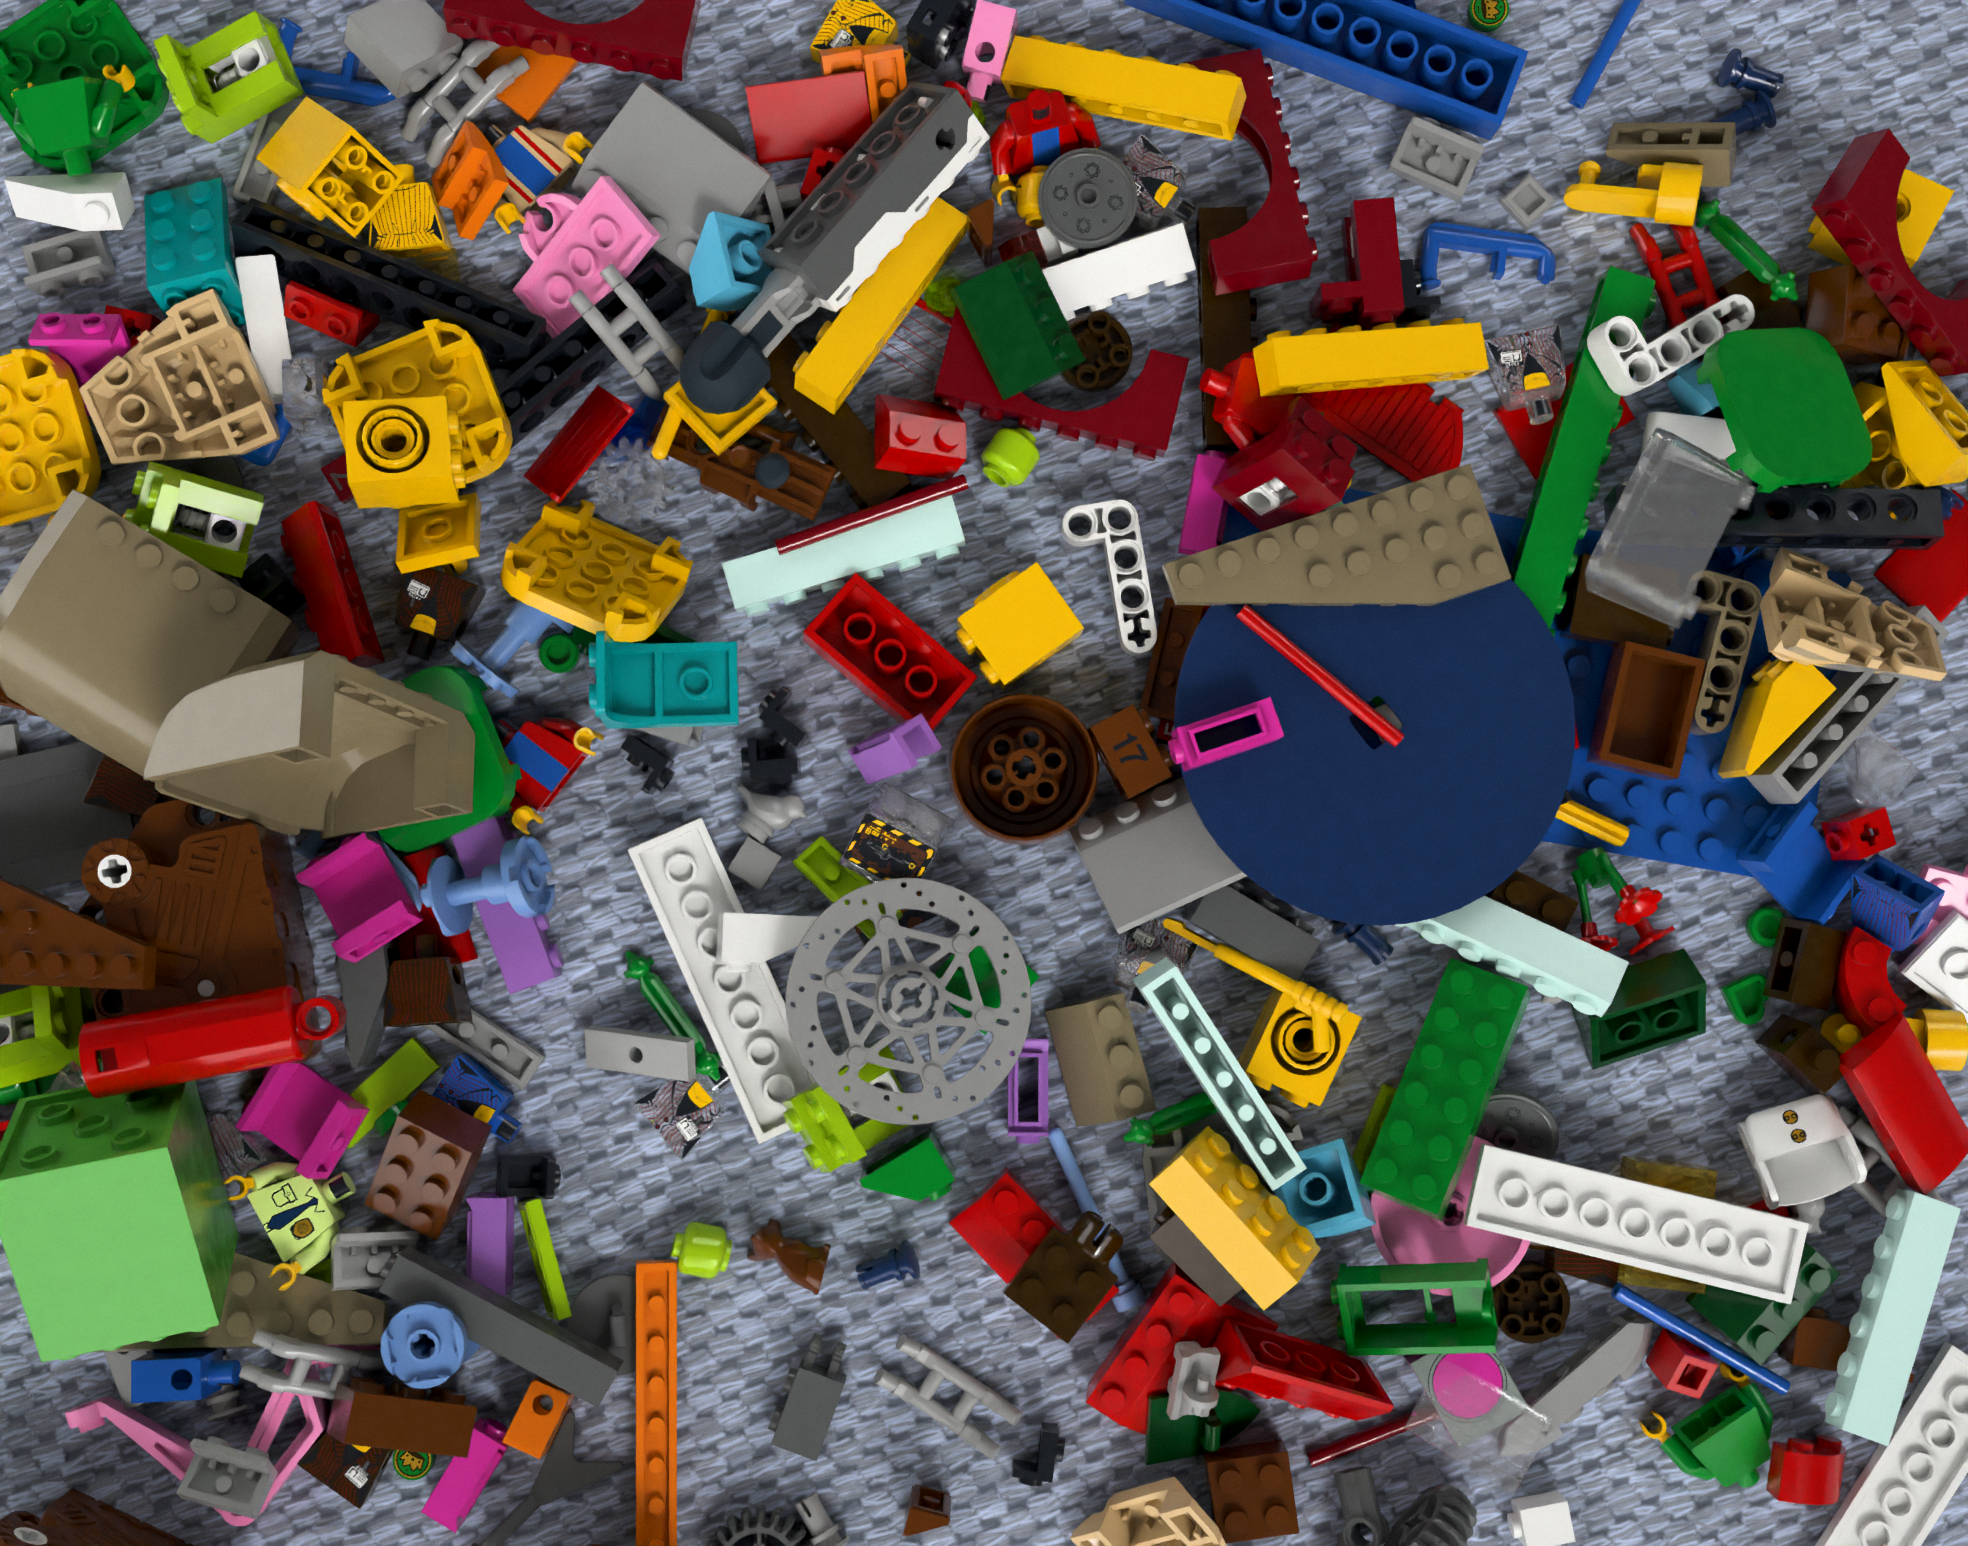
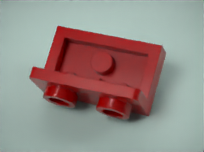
(328, 314)

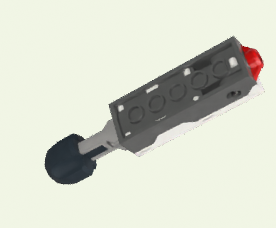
(838, 236)

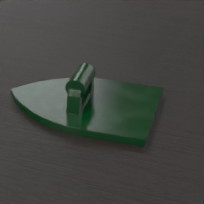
(1194, 1434)

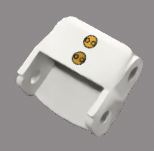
(1801, 1151)

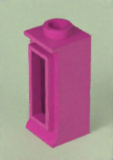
(1205, 508)
(1185, 748)
(467, 1476)

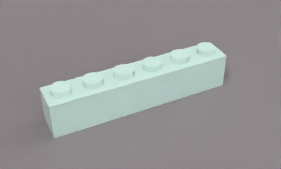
(829, 563)
(1529, 952)
(1219, 1073)
(1891, 1315)

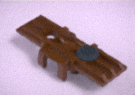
(742, 473)

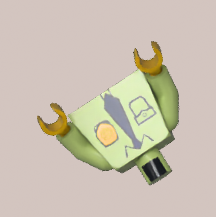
(296, 1212)

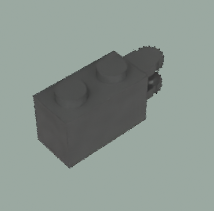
(810, 1403)

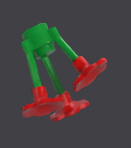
(1597, 869)

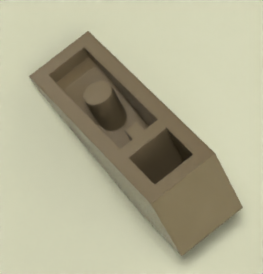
(1683, 142)

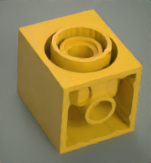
(329, 167)
(1917, 214)
(403, 451)
(1017, 626)
(1299, 1071)

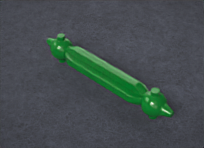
(1746, 250)
(671, 1012)
(1170, 1119)

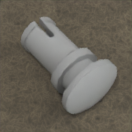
(224, 1403)
(819, 1523)

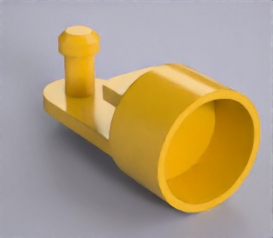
(1661, 193)
(1939, 1032)

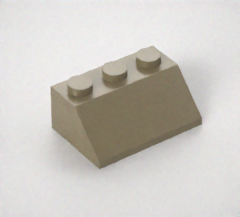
(1100, 1060)

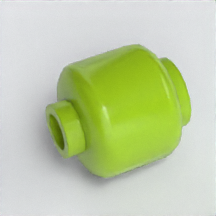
(1010, 457)
(701, 1250)

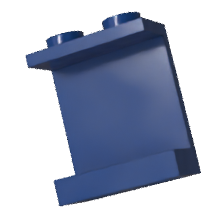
(1796, 864)

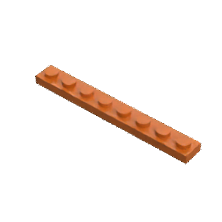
(656, 1402)

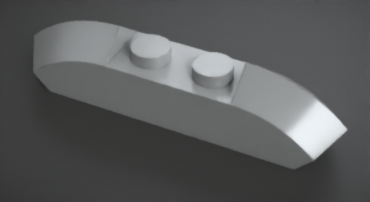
(1591, 1371)

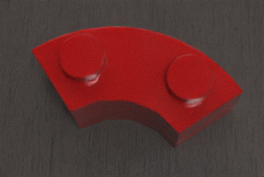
(1863, 983)
(1806, 1470)

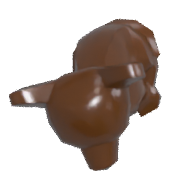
(797, 1260)

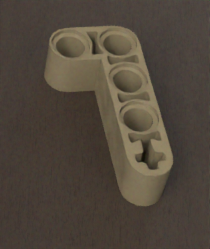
(1730, 662)

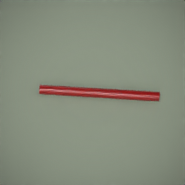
(1320, 675)

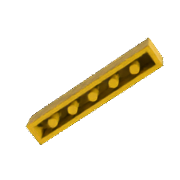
(1127, 86)
(878, 308)
(1369, 357)

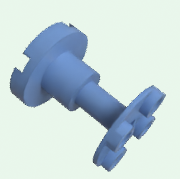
(523, 625)
(516, 879)
(425, 1344)

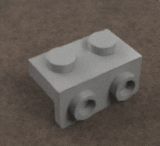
(1436, 157)
(67, 262)
(360, 1255)
(228, 1477)

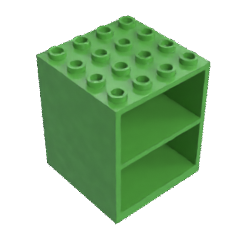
(114, 1218)

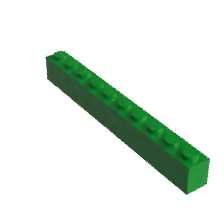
(1575, 453)

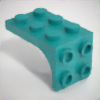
(191, 246)
(664, 683)

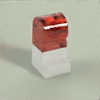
(1043, 244)

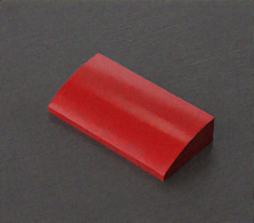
(1906, 1104)

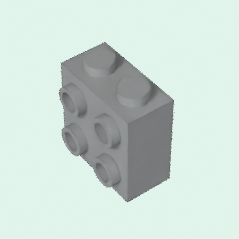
(402, 43)

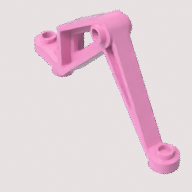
(174, 1450)

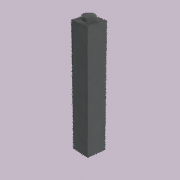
(504, 1325)

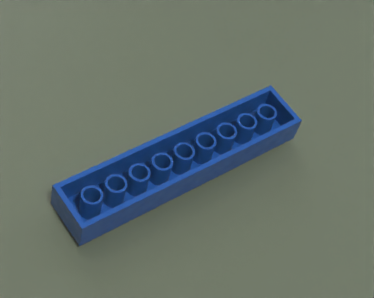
(1371, 49)

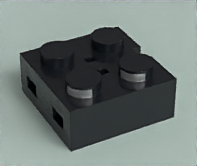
(937, 41)

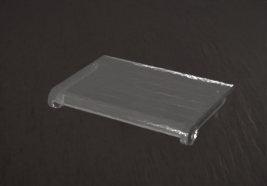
(1479, 1425)

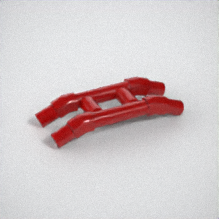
(1659, 270)

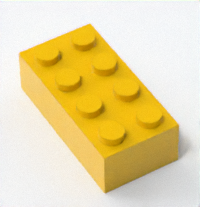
(1236, 1217)

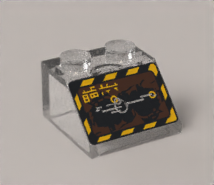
(896, 837)

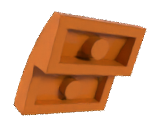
(882, 69)
(534, 87)
(469, 180)

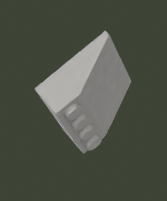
(672, 171)
(1151, 856)

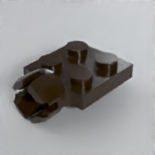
(1067, 1275)

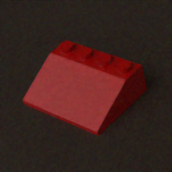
(1144, 1353)

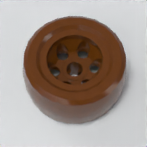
(1037, 817)

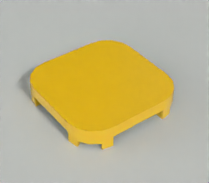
(428, 364)
(42, 437)
(595, 573)

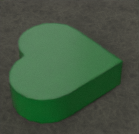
(1746, 998)

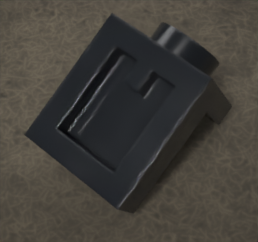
(1415, 308)
(645, 756)

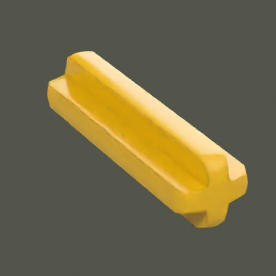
(1593, 823)

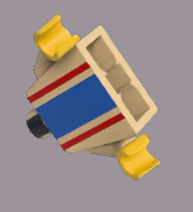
(535, 166)

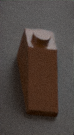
(1817, 1342)

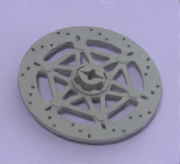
(931, 1074)

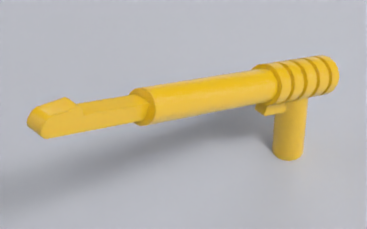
(1307, 998)

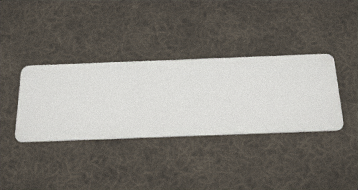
(264, 319)

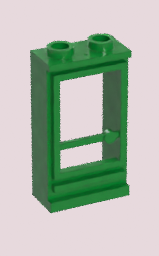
(1472, 1298)

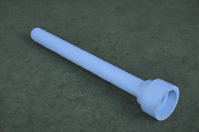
(1129, 1293)

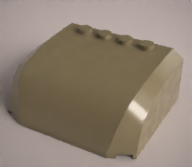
(120, 627)
(315, 749)

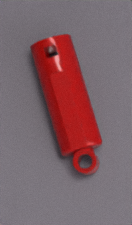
(202, 1040)

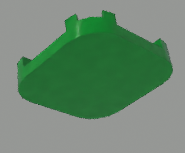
(78, 40)
(1787, 407)
(493, 775)

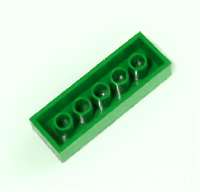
(1445, 1089)

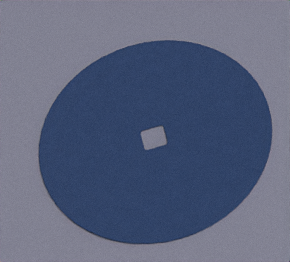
(1385, 827)

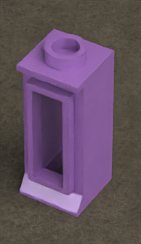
(894, 749)
(1030, 1131)
(490, 1241)

